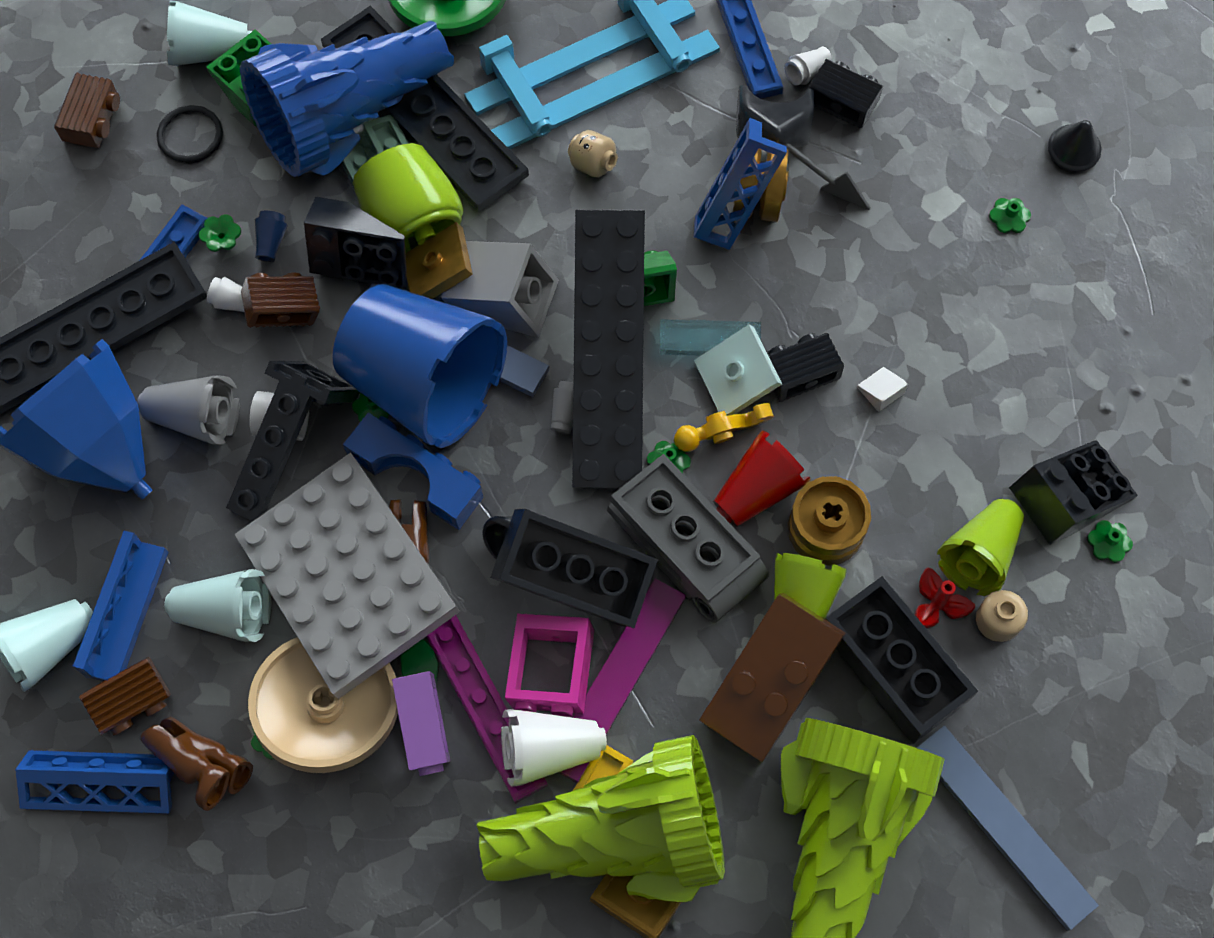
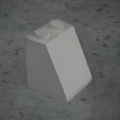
(507, 285)

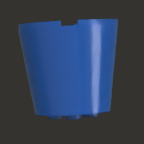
(420, 360)

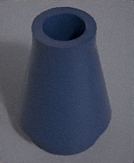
(269, 233)

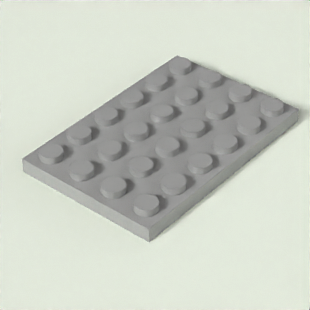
(346, 575)

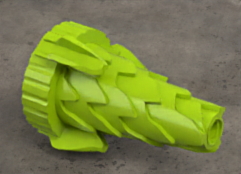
(859, 807)
(643, 822)

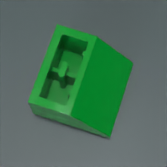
(227, 70)

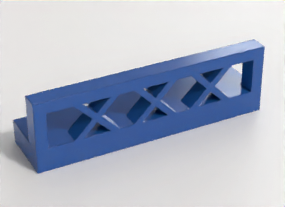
(729, 179)
(120, 608)
(90, 770)

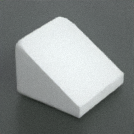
(882, 388)

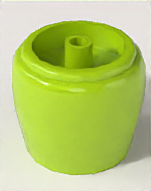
(408, 192)

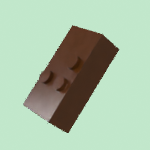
(772, 676)

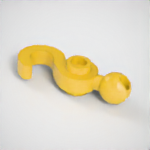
(720, 427)

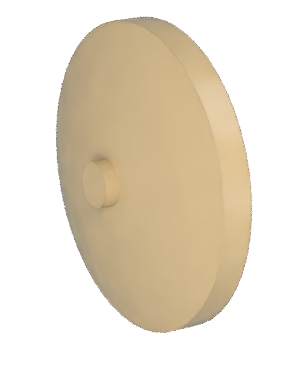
(309, 726)

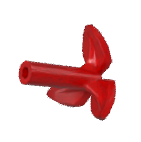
(941, 598)

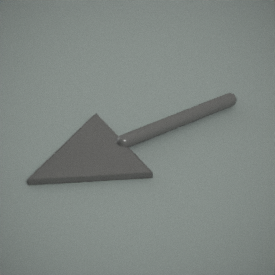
(841, 187)

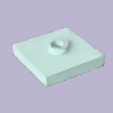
(738, 371)

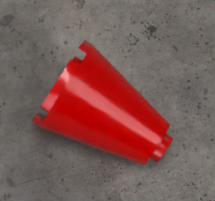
(759, 481)

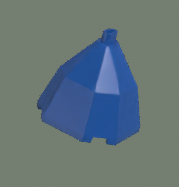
(83, 426)

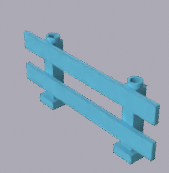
(518, 83)

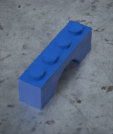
(381, 447)

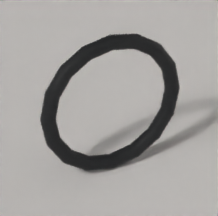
(190, 108)

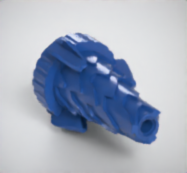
(315, 97)

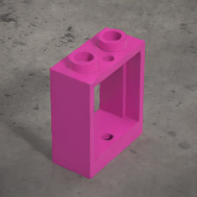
(558, 629)

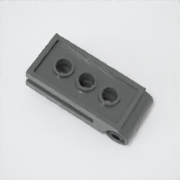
(712, 585)

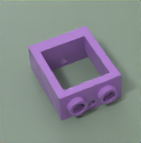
(421, 722)

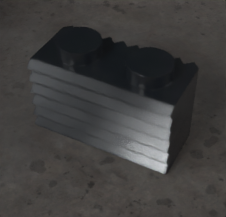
(845, 92)
(805, 365)

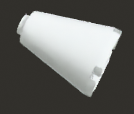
(547, 744)

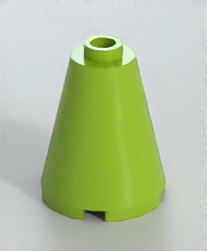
(983, 548)
(808, 581)

